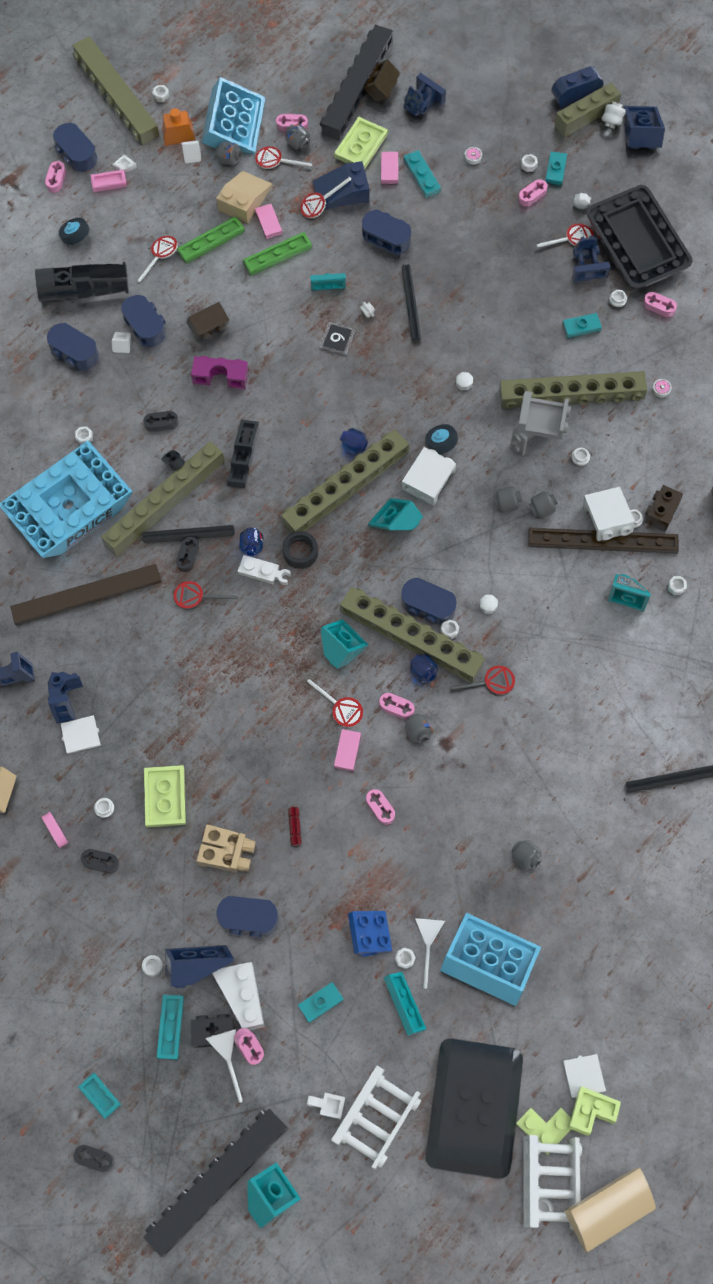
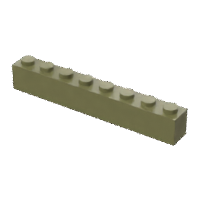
(115, 90)
(163, 499)

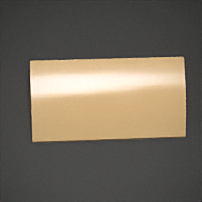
(611, 1209)

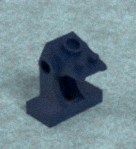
(427, 91)
(587, 249)
(17, 670)
(59, 701)

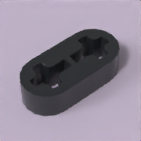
(161, 421)
(173, 460)
(183, 553)
(100, 856)
(92, 1163)

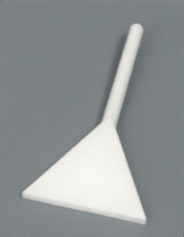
(429, 931)
(224, 1044)

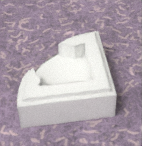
(124, 163)

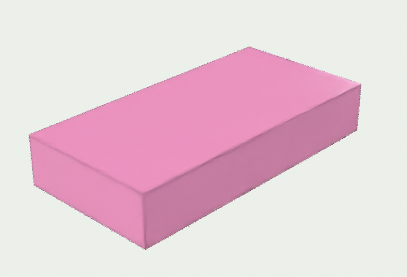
(389, 167)
(108, 180)
(268, 221)
(347, 750)

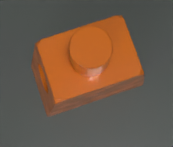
(177, 127)

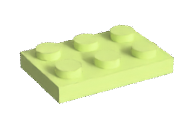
(361, 142)
(165, 796)

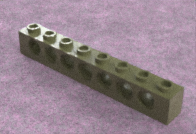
(580, 383)
(356, 481)
(416, 643)

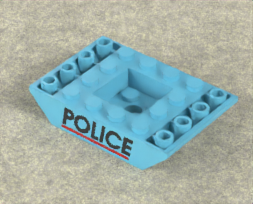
(77, 478)

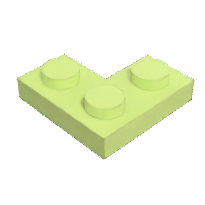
(591, 1105)
(549, 1132)

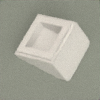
(191, 151)
(121, 342)

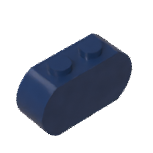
(576, 86)
(74, 147)
(386, 232)
(143, 320)
(72, 346)
(428, 601)
(247, 916)

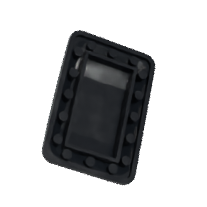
(639, 237)
(474, 1108)

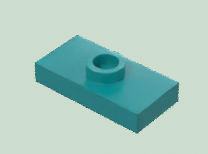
(556, 168)
(328, 281)
(582, 325)
(320, 1002)
(99, 1095)

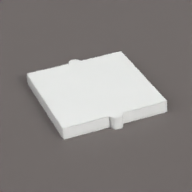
(80, 734)
(585, 1073)

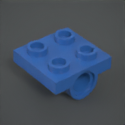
(369, 932)

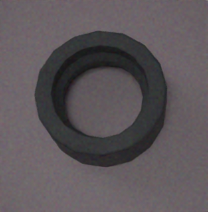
(296, 537)

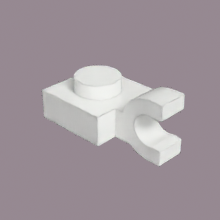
(330, 1105)

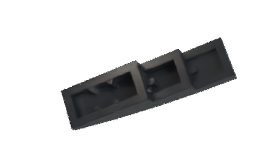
(243, 453)

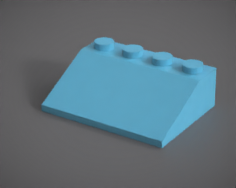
(233, 116)
(490, 959)

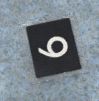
(337, 338)

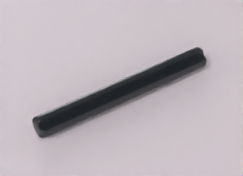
(411, 303)
(181, 534)
(669, 779)

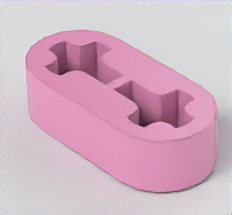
(290, 119)
(59, 177)
(531, 191)
(660, 304)
(399, 702)
(383, 804)
(54, 829)
(251, 1044)

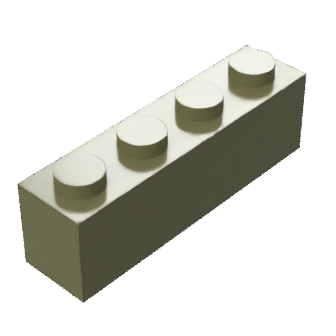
(586, 110)

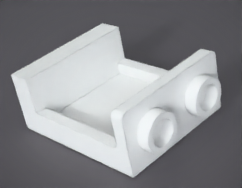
(428, 475)
(609, 513)

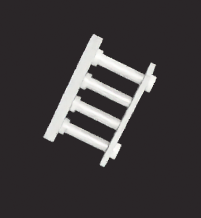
(355, 1117)
(533, 1170)

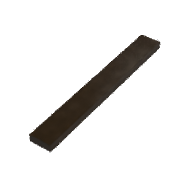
(587, 541)
(85, 594)

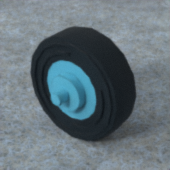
(73, 231)
(441, 438)

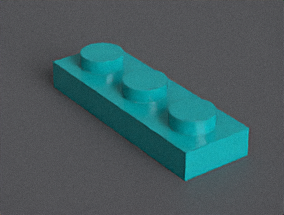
(422, 174)
(405, 1003)
(170, 1027)

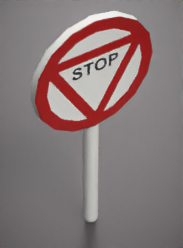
(271, 157)
(315, 203)
(573, 235)
(161, 248)
(346, 710)

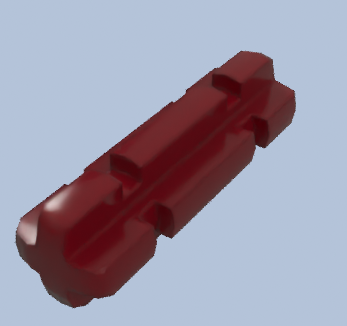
(294, 826)

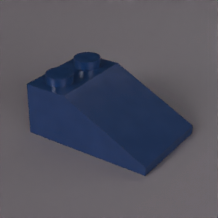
(643, 127)
(352, 193)
(192, 964)

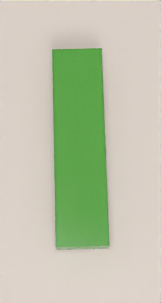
(210, 240)
(277, 253)

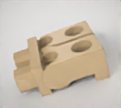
(224, 850)

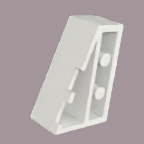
(241, 992)

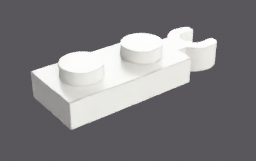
(262, 570)

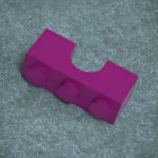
(206, 368)

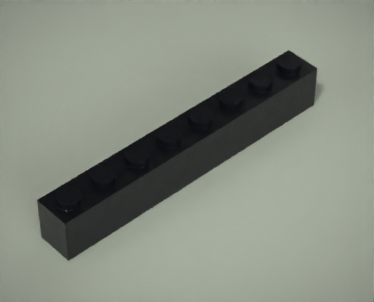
(352, 87)
(215, 1182)

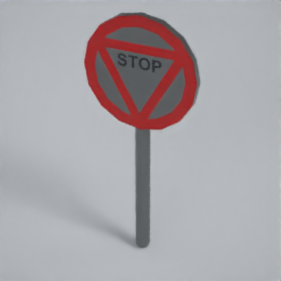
(190, 595)
(497, 679)

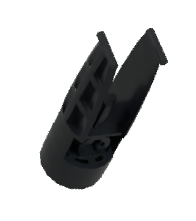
(81, 281)

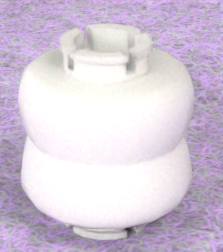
(613, 115)

